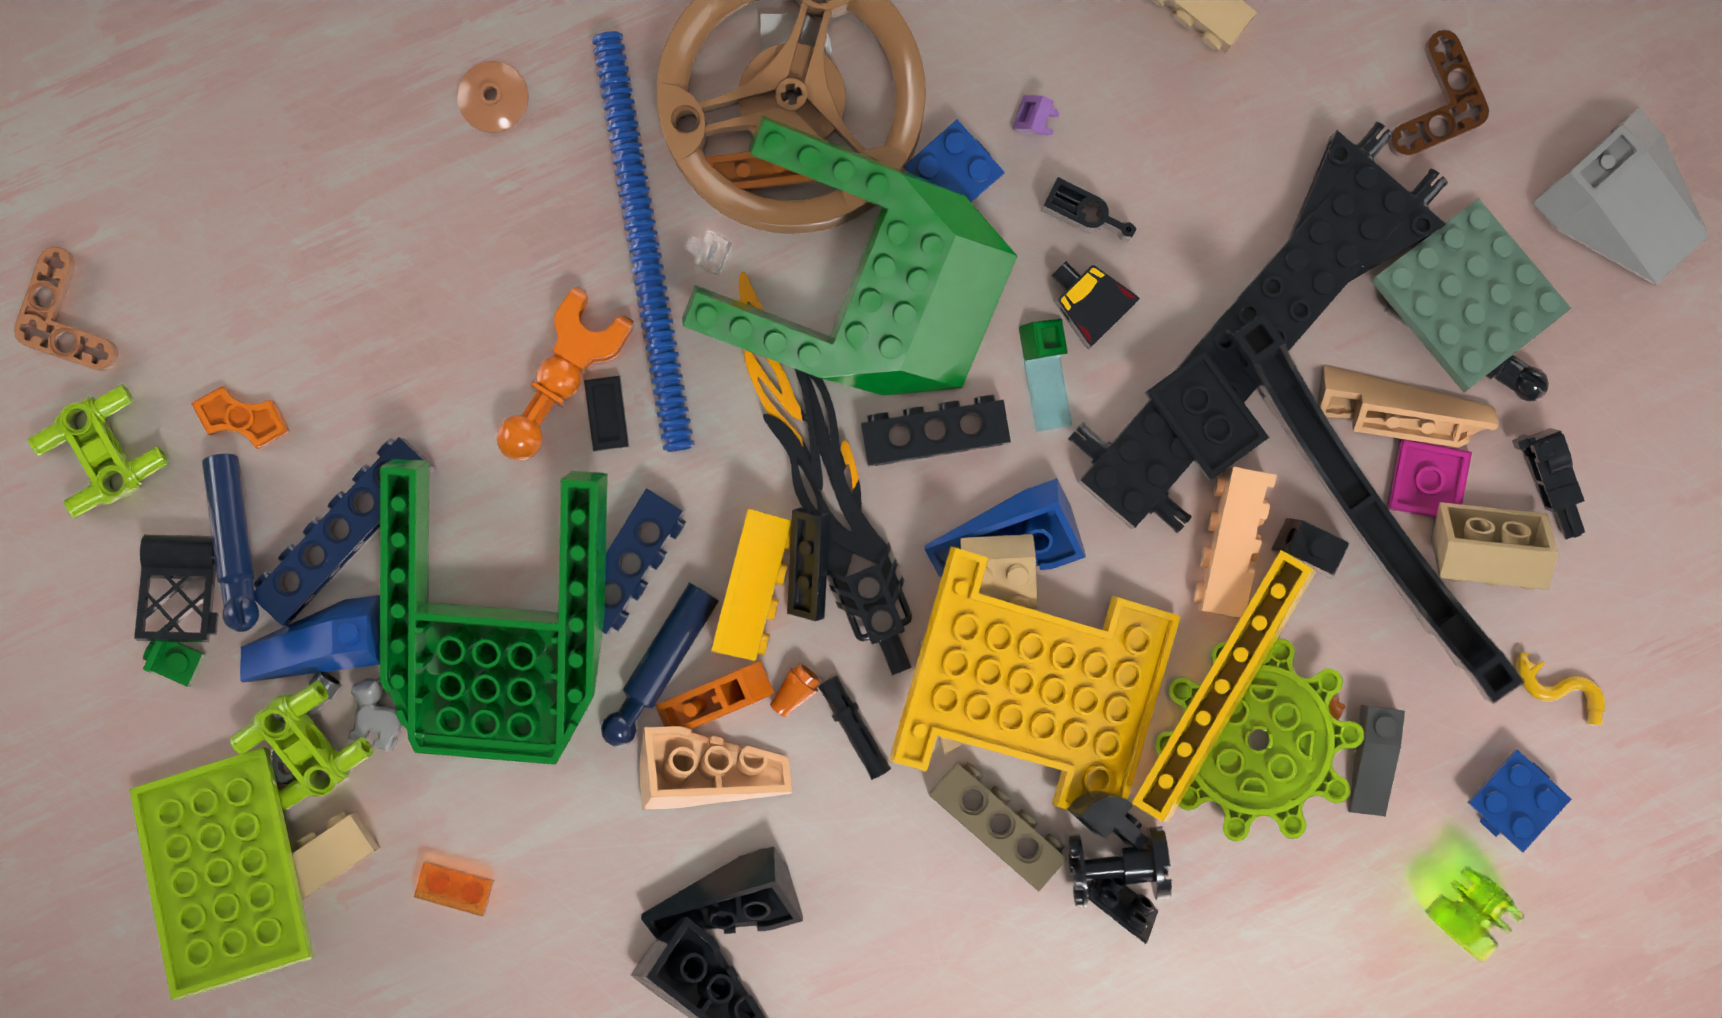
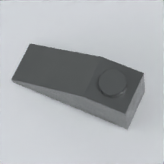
(1376, 759)

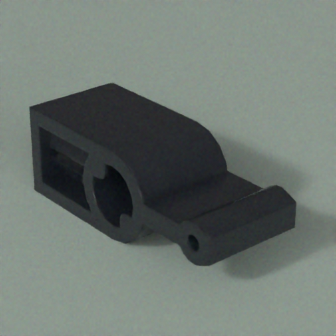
(1067, 202)

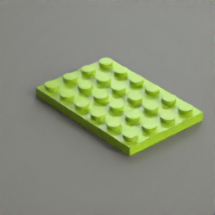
(220, 874)

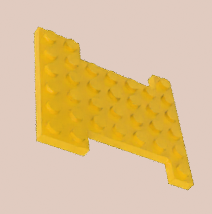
(1035, 684)

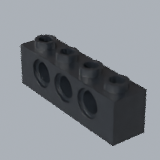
(992, 431)

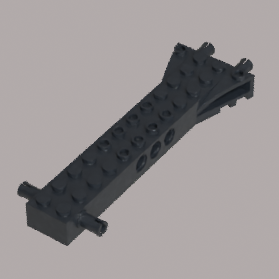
(1343, 229)

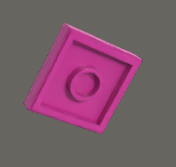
(1426, 476)

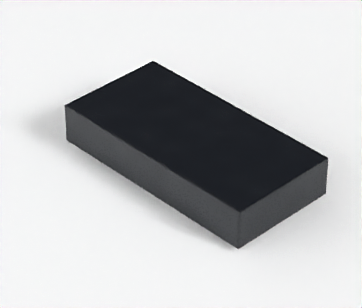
(606, 413)

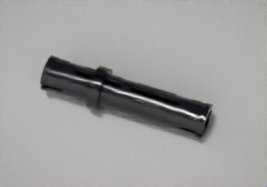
(850, 720)

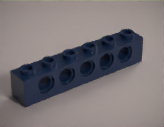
(270, 587)

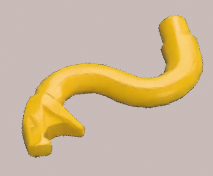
(1592, 691)

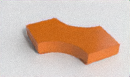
(257, 422)

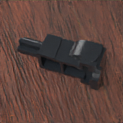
(1554, 477)

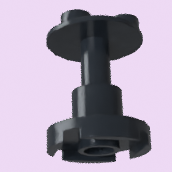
(1132, 865)

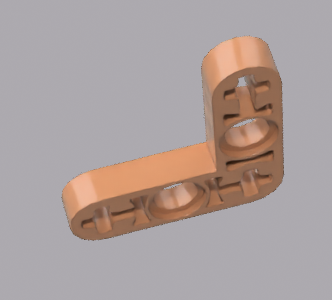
(47, 316)

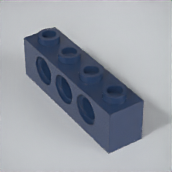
(628, 540)

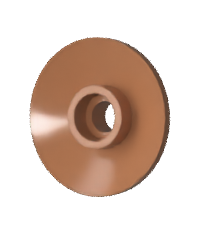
(501, 112)

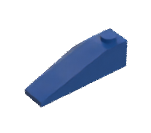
(1034, 511)
(326, 641)

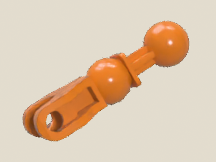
(560, 374)

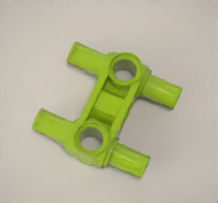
(98, 451)
(301, 745)

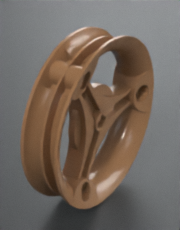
(762, 93)

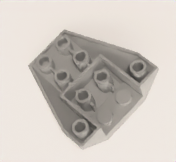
(1628, 202)

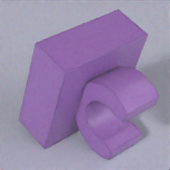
(1034, 114)

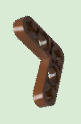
(1456, 99)

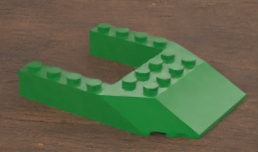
(916, 293)
(489, 675)

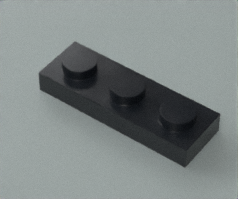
(808, 564)

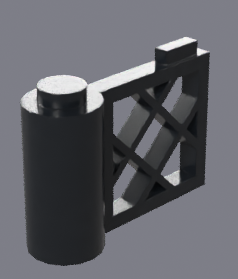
(176, 558)

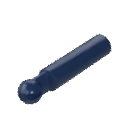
(230, 540)
(659, 663)

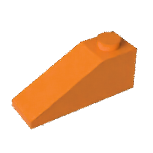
(716, 698)

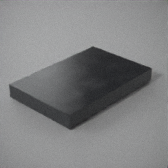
(1207, 415)

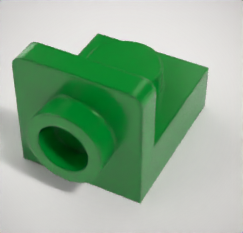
(173, 661)

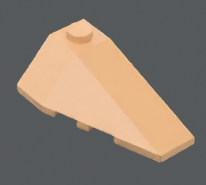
(697, 770)

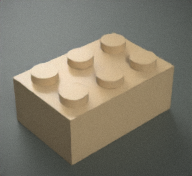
(1494, 546)

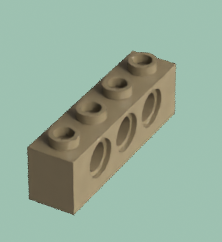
(1035, 868)

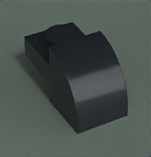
(1106, 814)

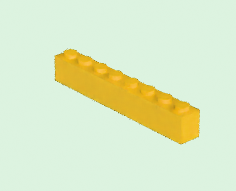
(1224, 687)

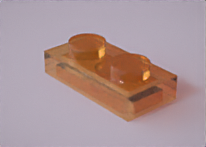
(454, 888)

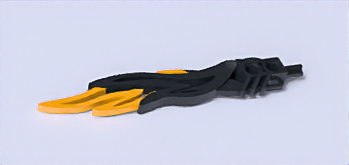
(842, 543)

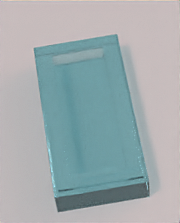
(1048, 393)

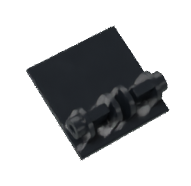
(1125, 906)

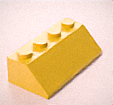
(752, 586)

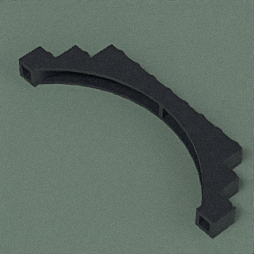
(1368, 515)

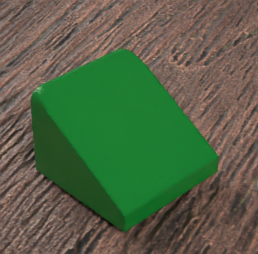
(1042, 339)

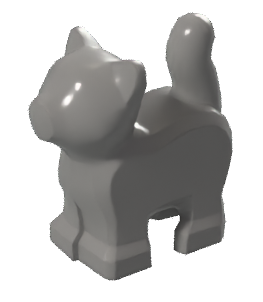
(374, 717)

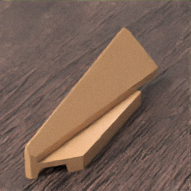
(1401, 409)

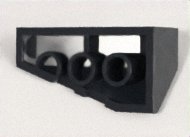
(742, 893)
(693, 975)

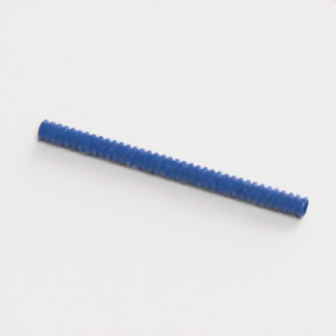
(642, 240)

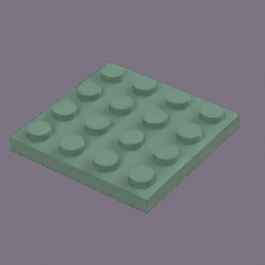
(1471, 295)

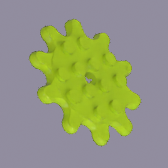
(1298, 751)

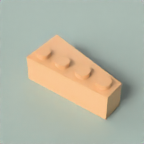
(1233, 541)

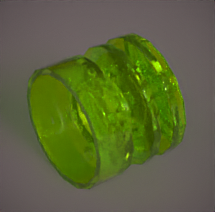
(1475, 913)

